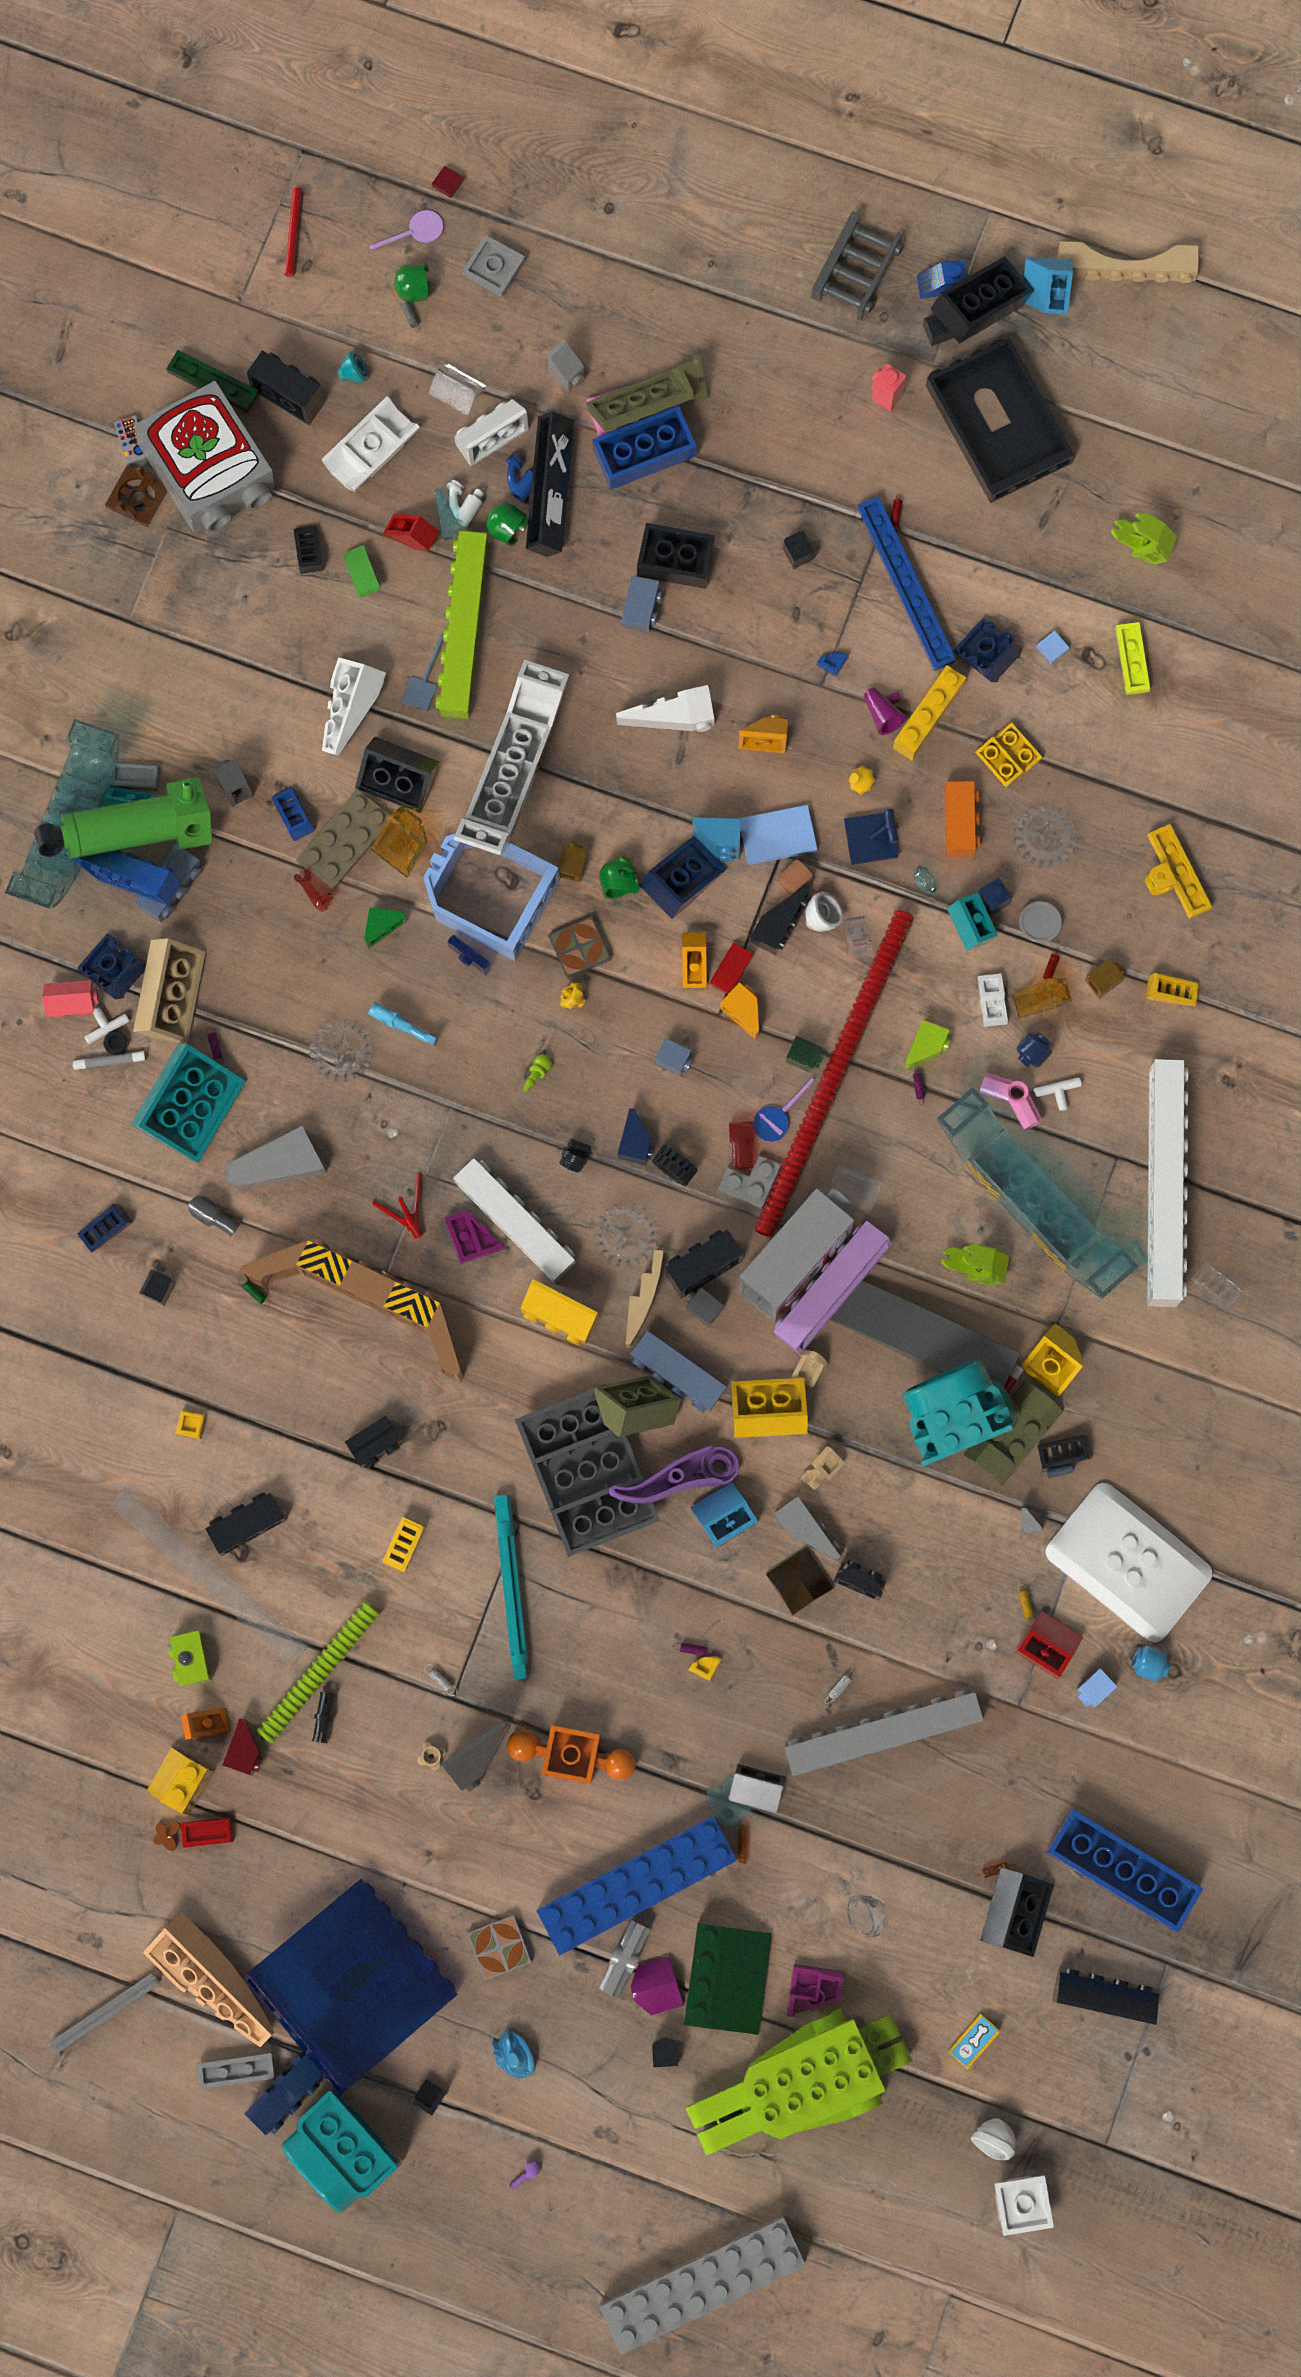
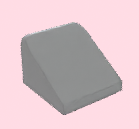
(1028, 1523)

